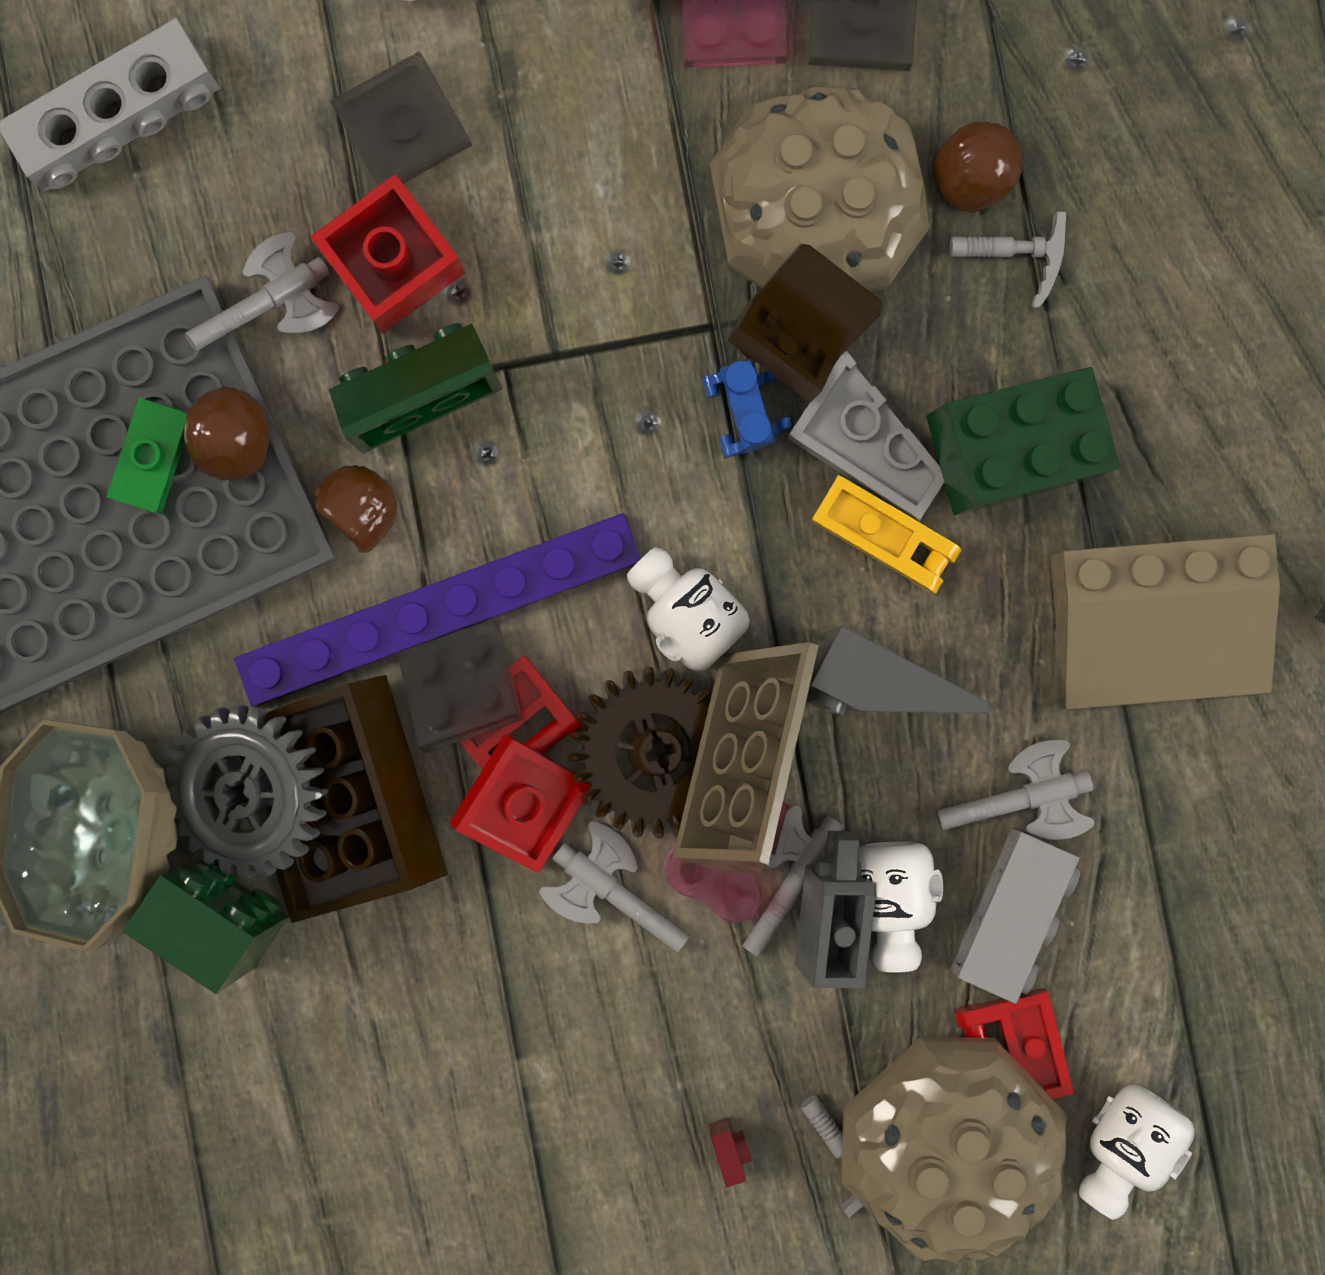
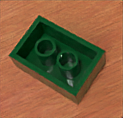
(1022, 440)
(206, 924)

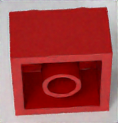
(388, 253)

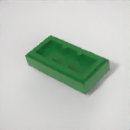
(149, 456)

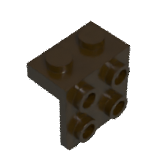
(804, 320)

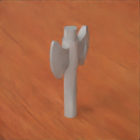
(286, 287)
(1046, 791)
(803, 850)
(593, 878)

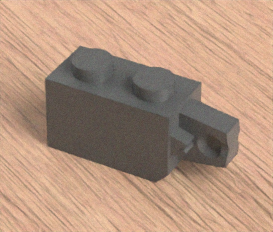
(835, 917)

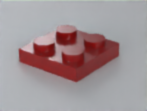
(520, 804)

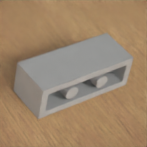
(1015, 916)

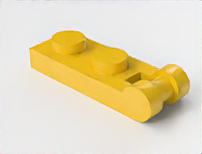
(884, 533)

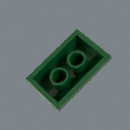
(413, 387)

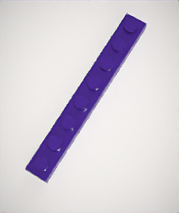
(437, 610)

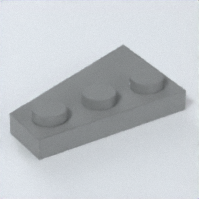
(866, 442)

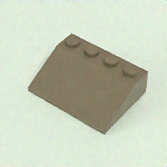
(1166, 620)
(745, 759)

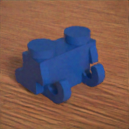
(746, 406)

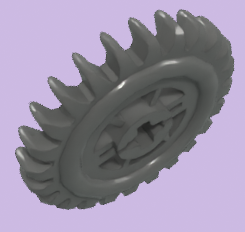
(268, 777)

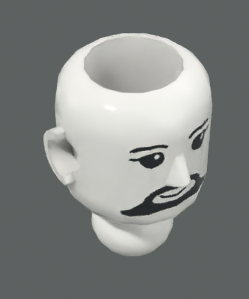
(691, 612)
(904, 900)
(1138, 1145)

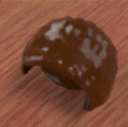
(978, 166)
(227, 434)
(358, 505)

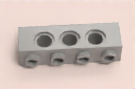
(81, 102)

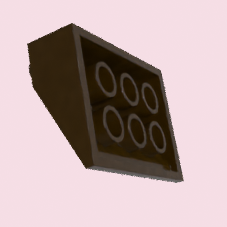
(376, 820)

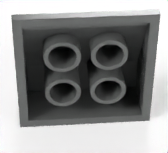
(866, 677)

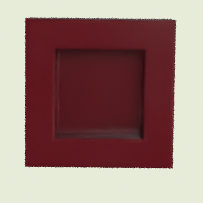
(730, 1151)

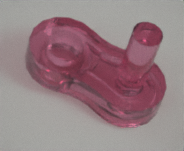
(729, 896)

